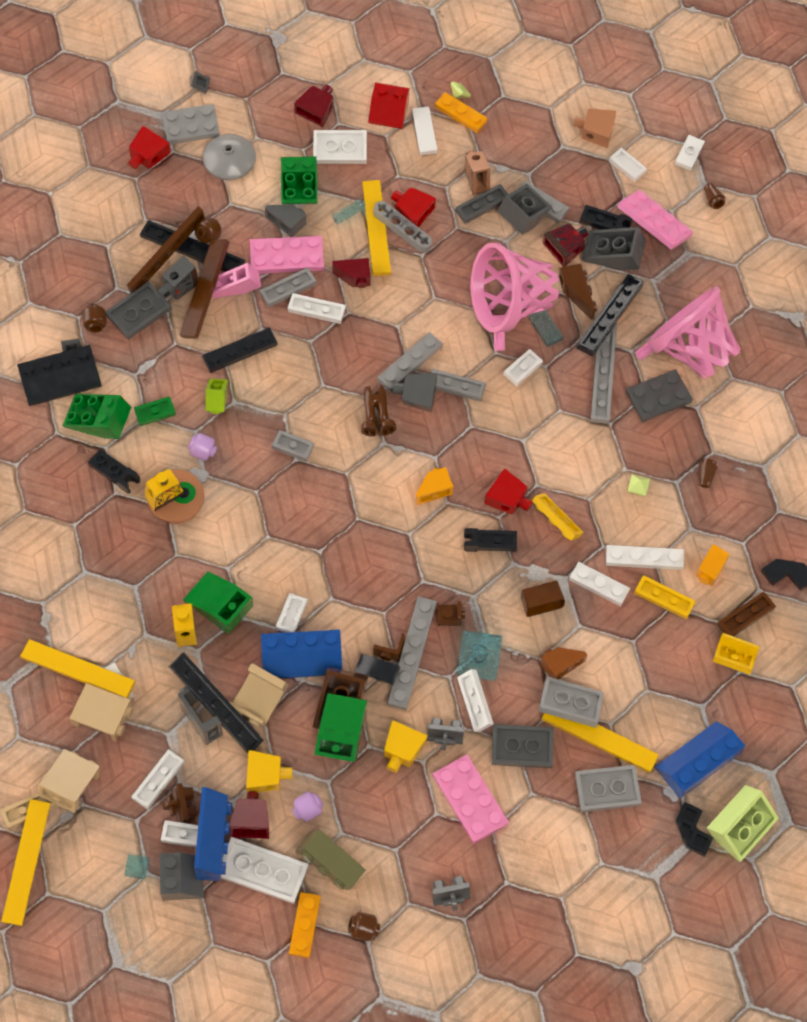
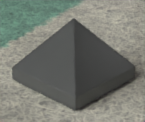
(70, 344)

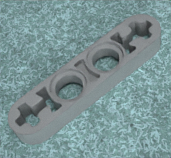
(400, 228)

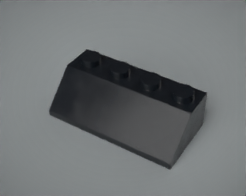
(59, 375)

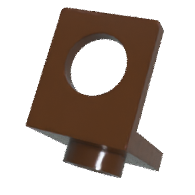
(389, 654)

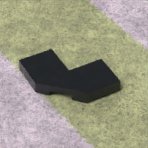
(781, 568)
(693, 838)

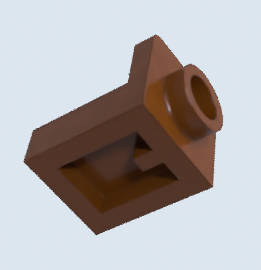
(450, 614)

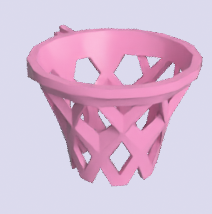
(513, 286)
(716, 334)

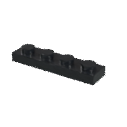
(239, 350)

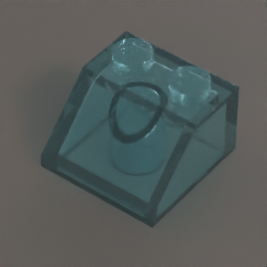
(480, 653)

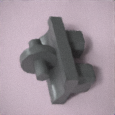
(445, 734)
(451, 894)

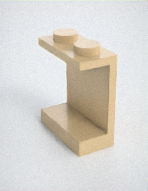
(259, 695)
(101, 711)
(68, 780)

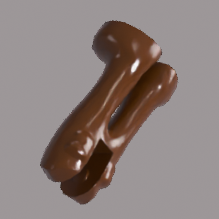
(379, 400)

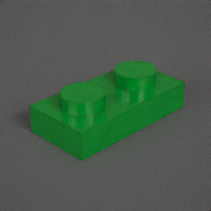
(154, 411)

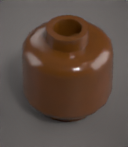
(207, 230)
(94, 318)
(363, 926)

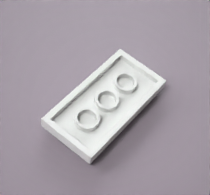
(264, 870)

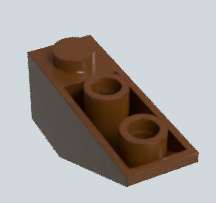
(575, 287)

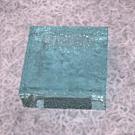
(136, 866)

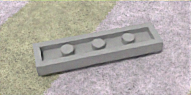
(410, 361)

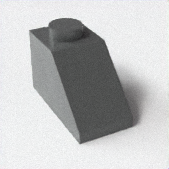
(286, 217)

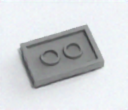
(191, 124)
(571, 701)
(607, 788)

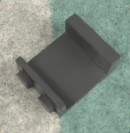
(207, 731)

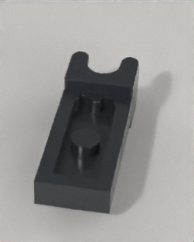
(603, 219)
(114, 470)
(490, 540)

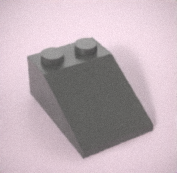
(615, 248)

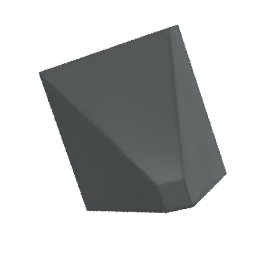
(199, 82)

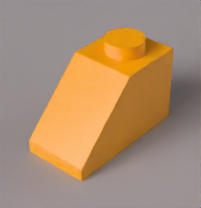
(434, 486)
(712, 565)

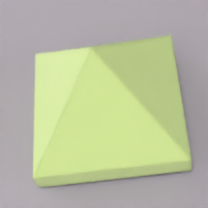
(459, 90)
(638, 485)

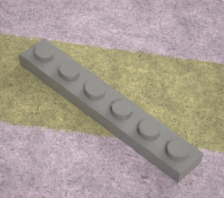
(603, 379)
(412, 653)

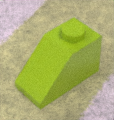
(216, 395)

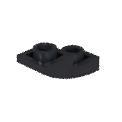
(377, 669)

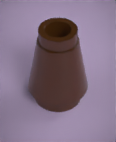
(714, 196)
(707, 470)

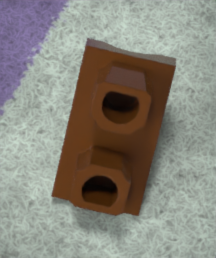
(177, 803)

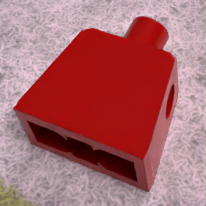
(147, 149)
(414, 205)
(508, 494)

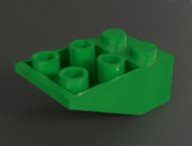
(299, 180)
(98, 415)
(219, 601)
(341, 727)

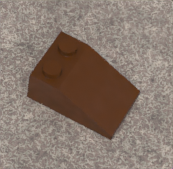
(339, 683)

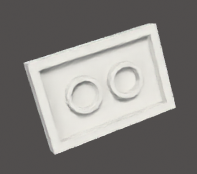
(340, 146)

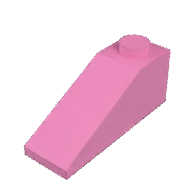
(237, 281)

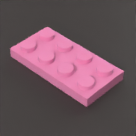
(655, 219)
(287, 254)
(470, 799)

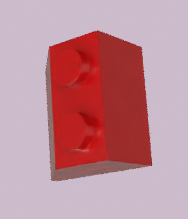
(388, 105)

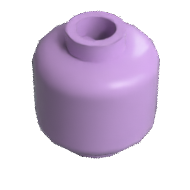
(202, 446)
(307, 806)

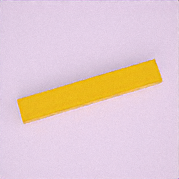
(376, 230)
(77, 669)
(607, 741)
(26, 862)

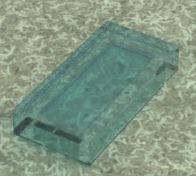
(546, 328)

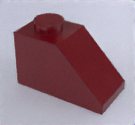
(353, 271)

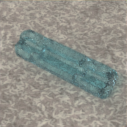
(349, 211)

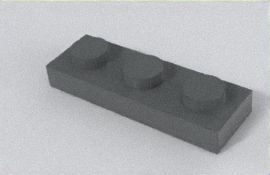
(481, 204)

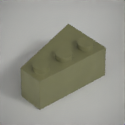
(330, 859)

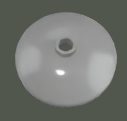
(232, 163)

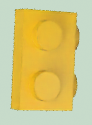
(736, 653)

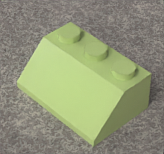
(743, 822)

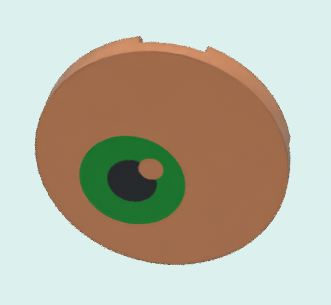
(186, 506)

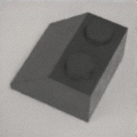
(524, 208)
(179, 877)

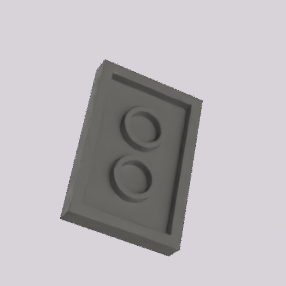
(138, 310)
(659, 395)
(522, 746)

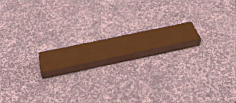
(166, 250)
(204, 289)

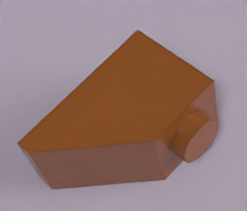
(561, 661)

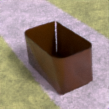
(542, 598)

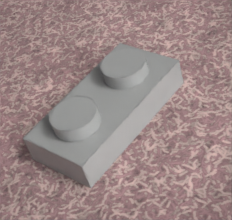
(293, 445)

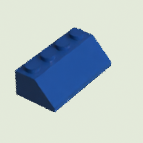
(301, 653)
(700, 758)
(211, 835)

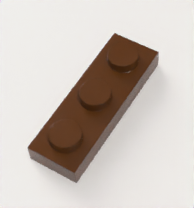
(746, 615)

